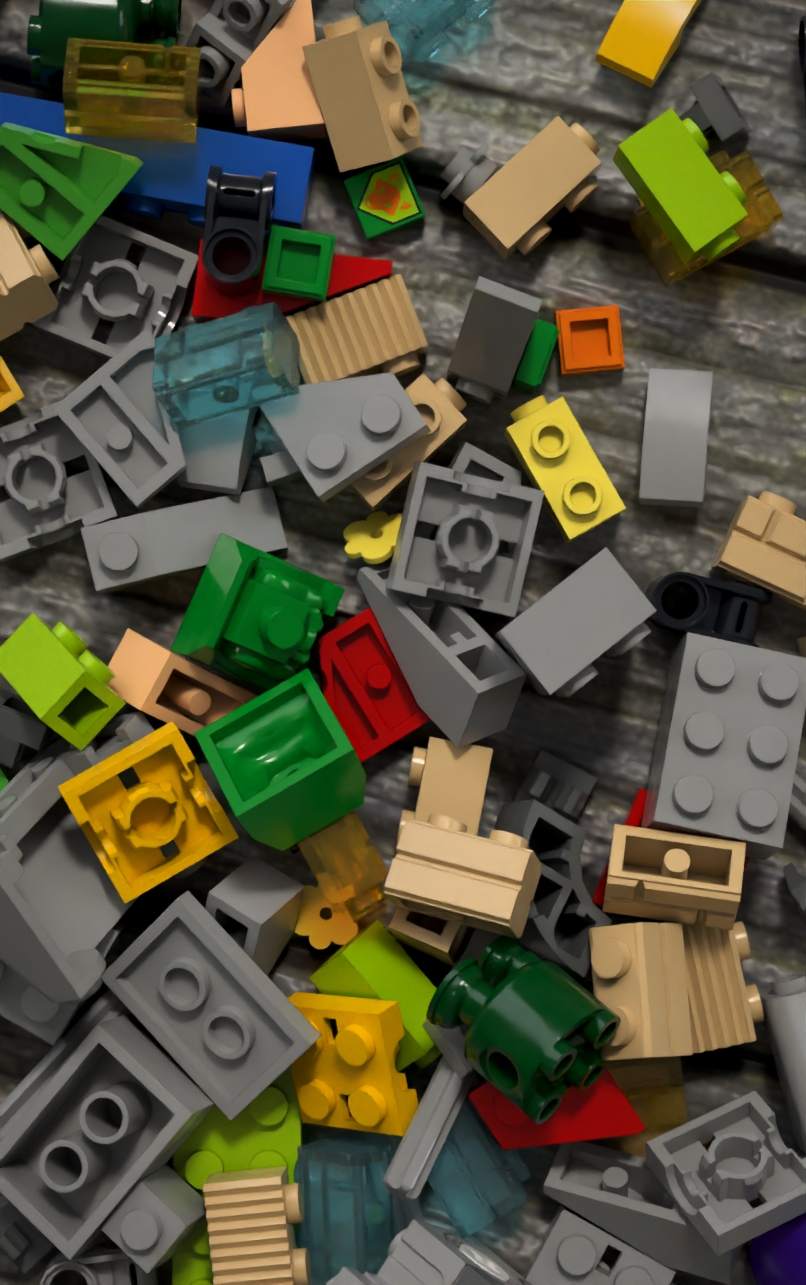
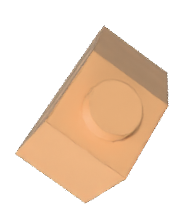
(277, 86)
(171, 685)

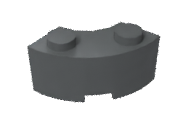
(561, 905)

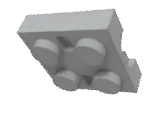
(105, 285)
(43, 500)
(471, 522)
(740, 1165)
(574, 1252)

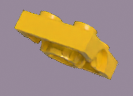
(162, 807)
(353, 1064)

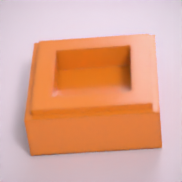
(589, 340)

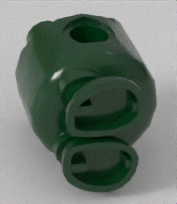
(95, 21)
(528, 1025)

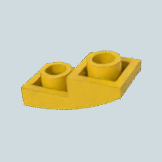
(645, 37)

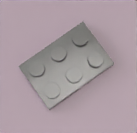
(209, 1005)

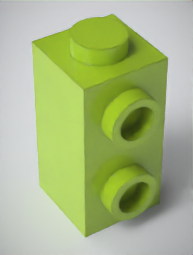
(682, 186)
(57, 681)
(379, 968)

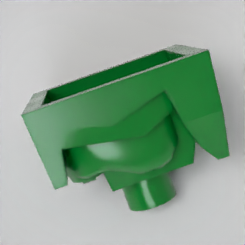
(254, 615)
(284, 763)

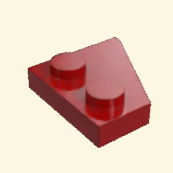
(581, 1116)

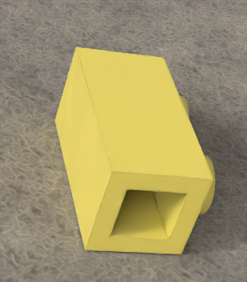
(562, 465)

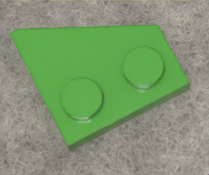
(58, 184)

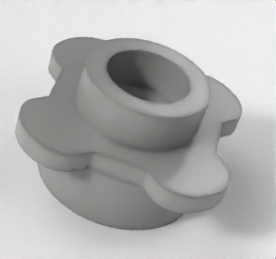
(467, 173)

